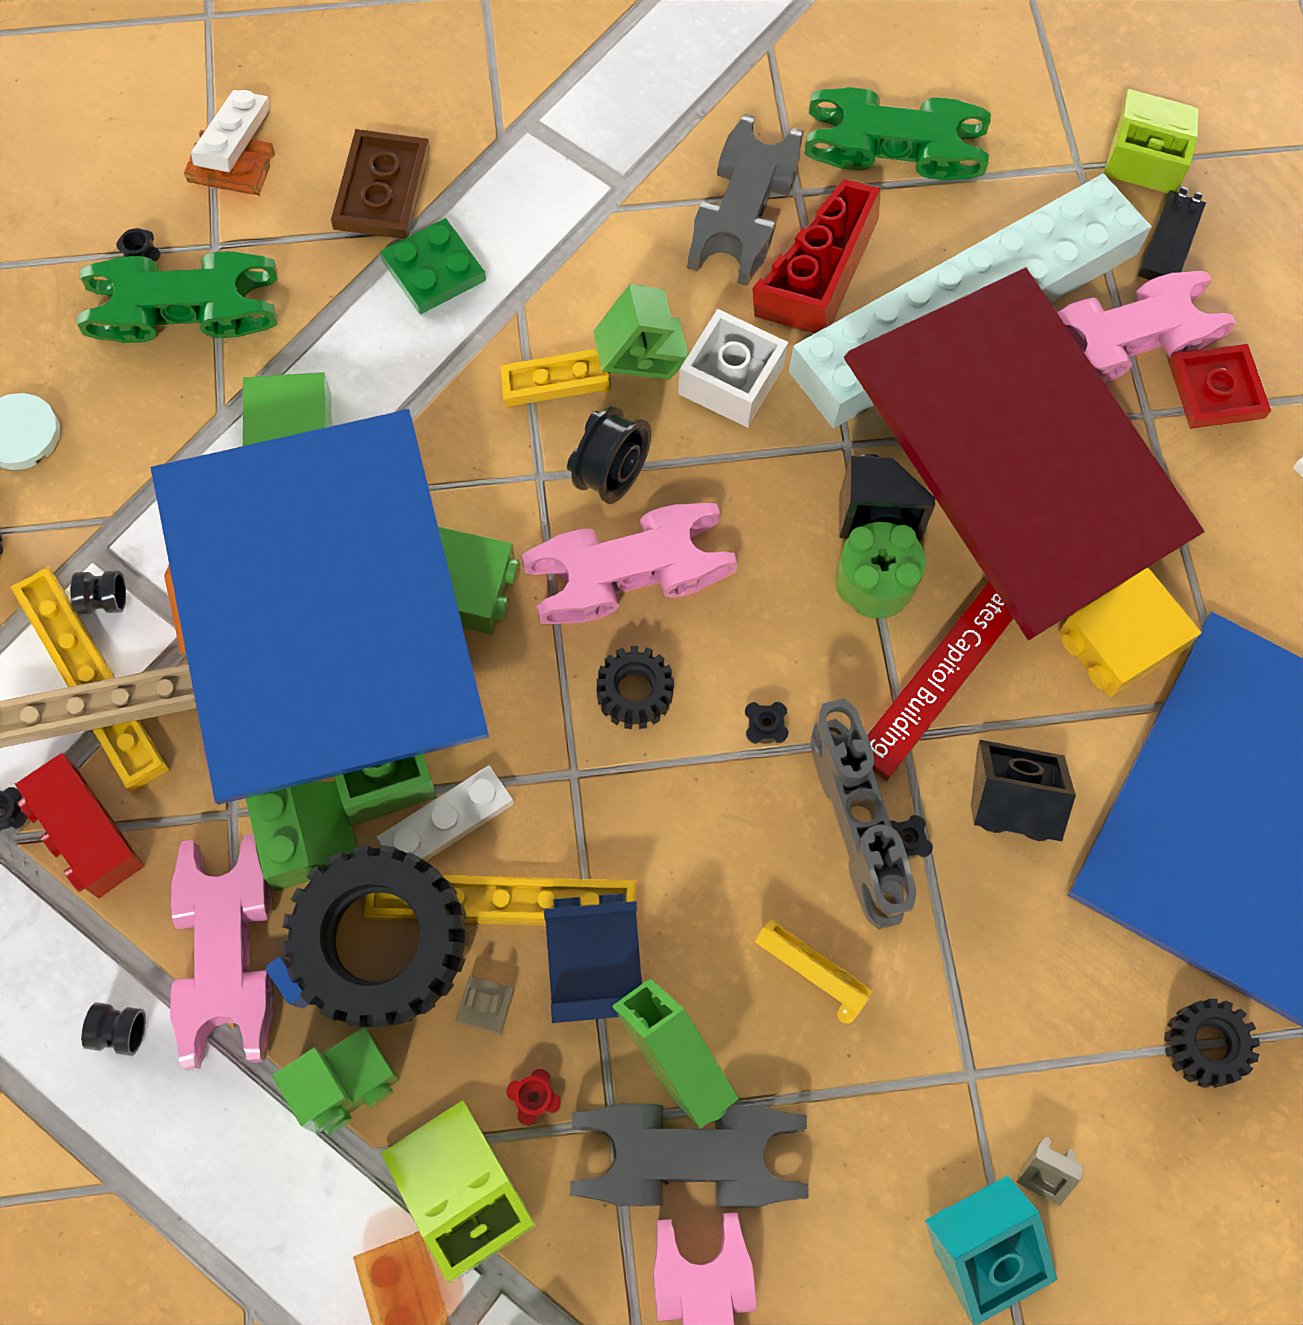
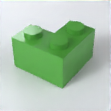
(641, 335)
(333, 1084)

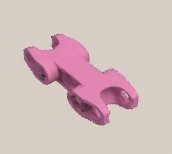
(1158, 319)
(602, 570)
(222, 979)
(708, 1291)

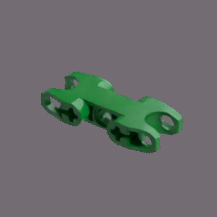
(921, 136)
(153, 297)

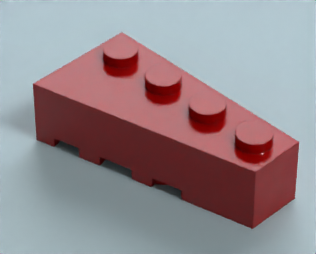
(818, 268)

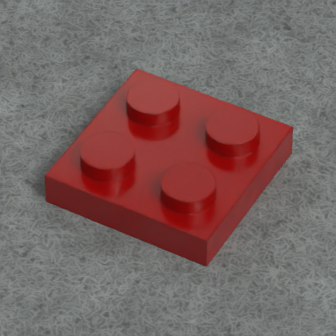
(1219, 386)

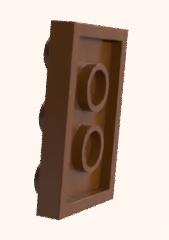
(380, 184)

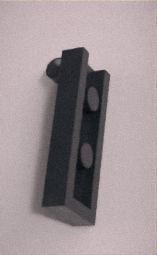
(1172, 234)

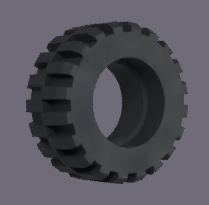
(315, 925)

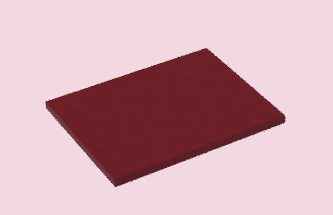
(1024, 449)

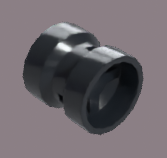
(98, 592)
(112, 1028)

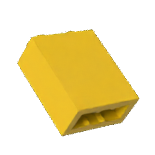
(1128, 633)

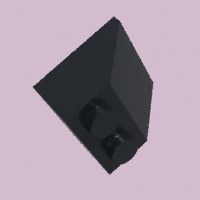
(882, 492)
(1021, 791)

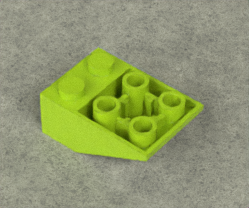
(1153, 142)
(457, 1192)

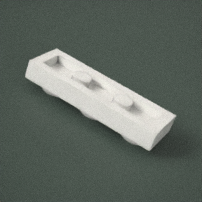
(230, 130)
(450, 816)

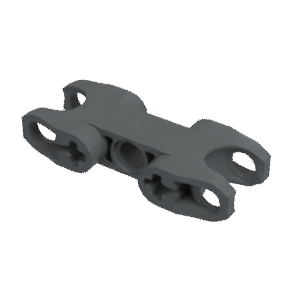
(738, 223)
(874, 848)
(723, 1155)

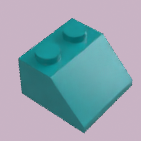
(992, 1249)

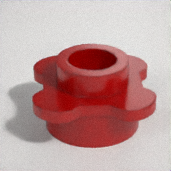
(546, 1101)

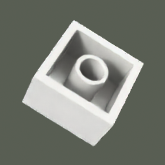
(732, 368)

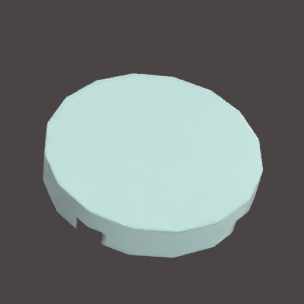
(26, 430)

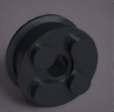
(610, 454)

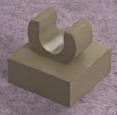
(485, 1005)
(1050, 1172)

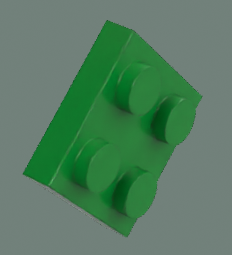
(433, 266)

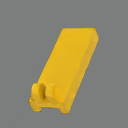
(553, 378)
(816, 968)

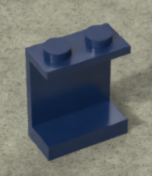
(591, 956)

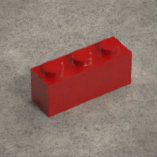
(77, 827)

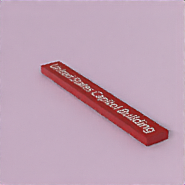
(937, 681)

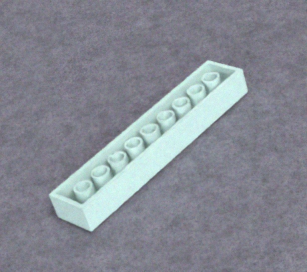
(1058, 244)

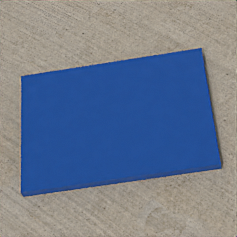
(316, 606)
(1212, 822)

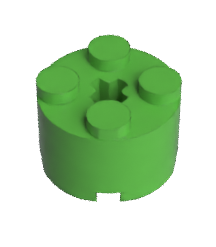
(880, 569)

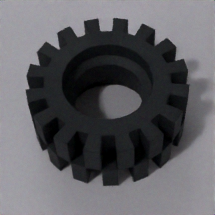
(635, 663)
(1237, 1034)

